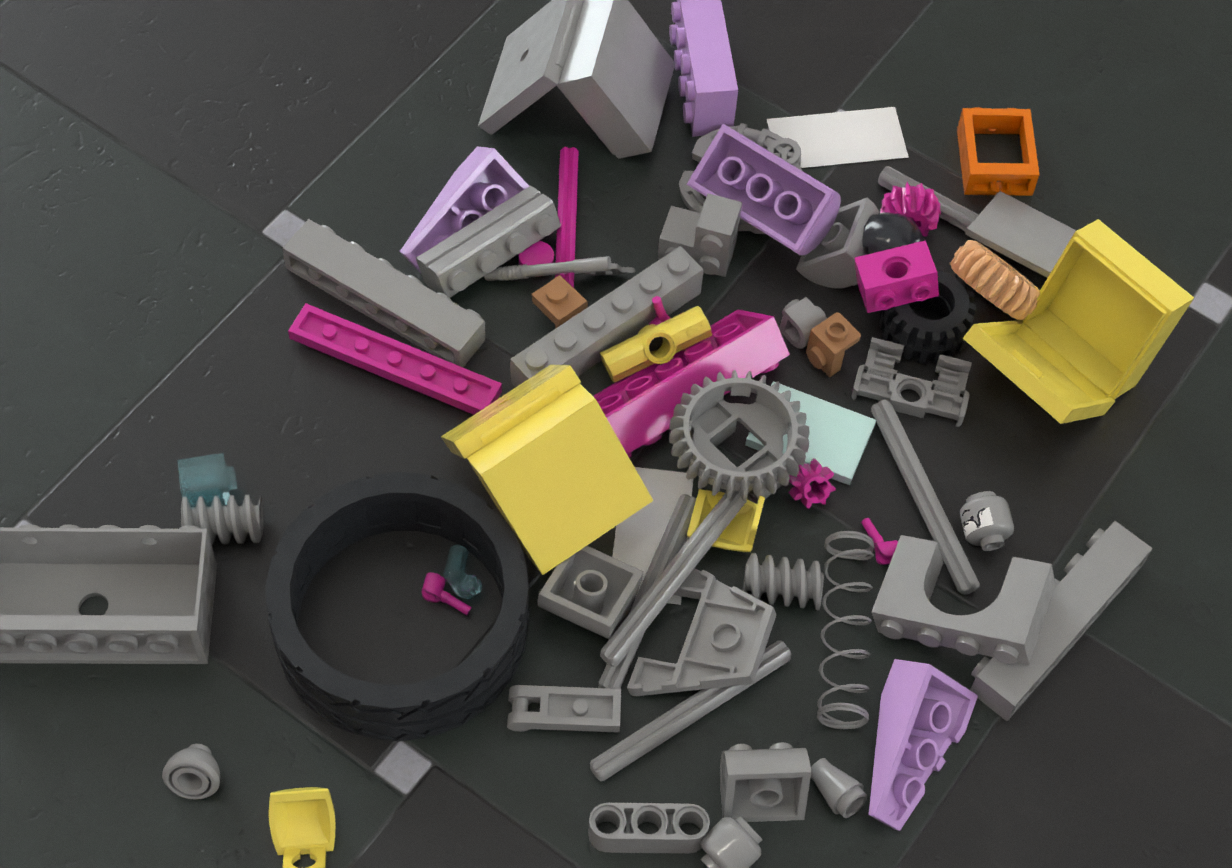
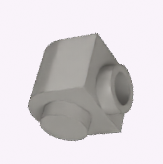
(798, 321)

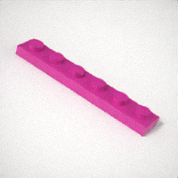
(394, 360)

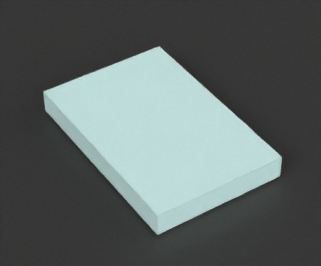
(835, 434)

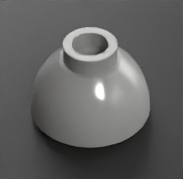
(192, 773)

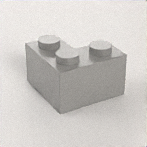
(705, 236)

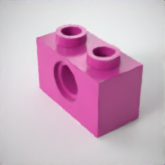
(896, 276)

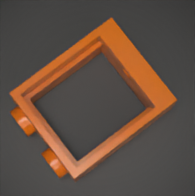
(982, 177)

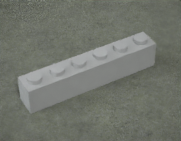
(384, 293)
(612, 318)
(1074, 606)

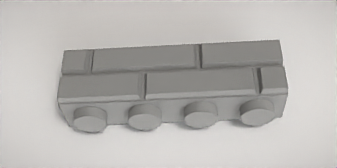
(488, 242)

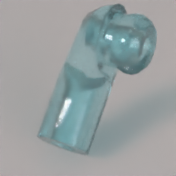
(462, 584)

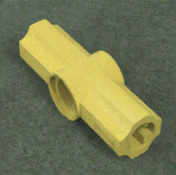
(677, 335)

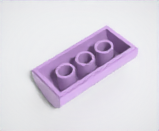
(772, 191)

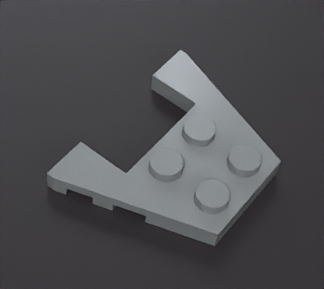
(721, 644)

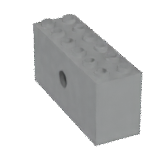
(154, 586)

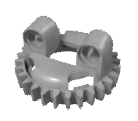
(707, 420)

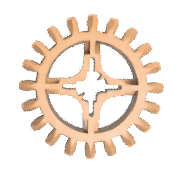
(995, 280)

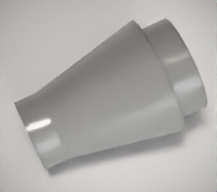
(839, 789)

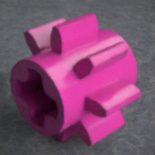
(818, 490)

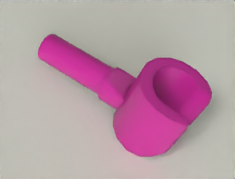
(660, 312)
(883, 550)
(433, 592)

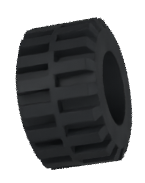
(927, 337)

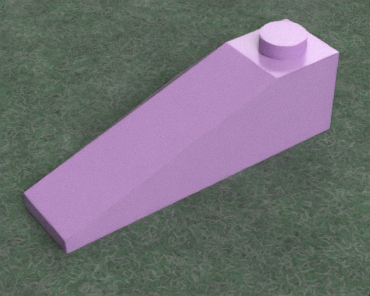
(471, 192)
(916, 725)

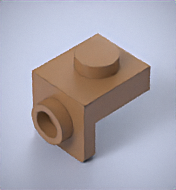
(559, 301)
(829, 341)

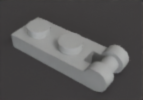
(565, 708)

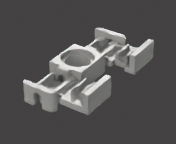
(941, 401)

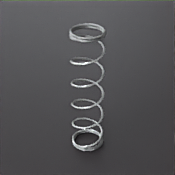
(857, 554)

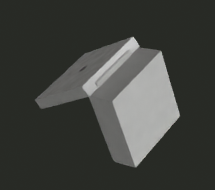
(598, 59)

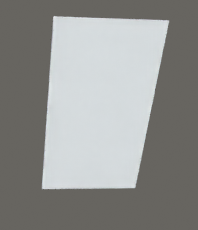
(844, 136)
(641, 533)

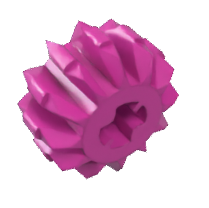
(915, 203)

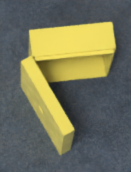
(1091, 330)
(551, 465)

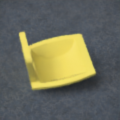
(741, 530)
(302, 824)

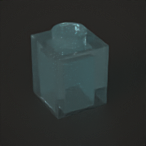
(206, 477)

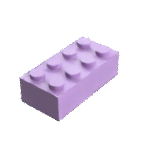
(705, 64)

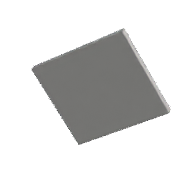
(1021, 233)

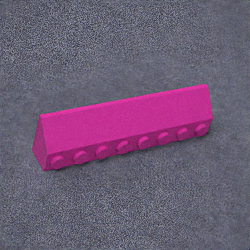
(645, 401)

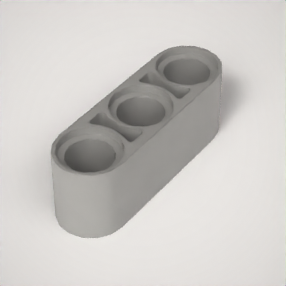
(665, 816)

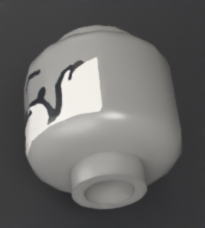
(986, 520)

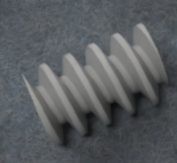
(225, 519)
(784, 581)

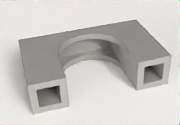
(1002, 630)

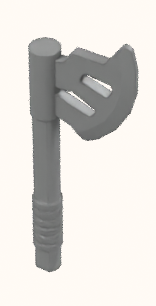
(585, 266)

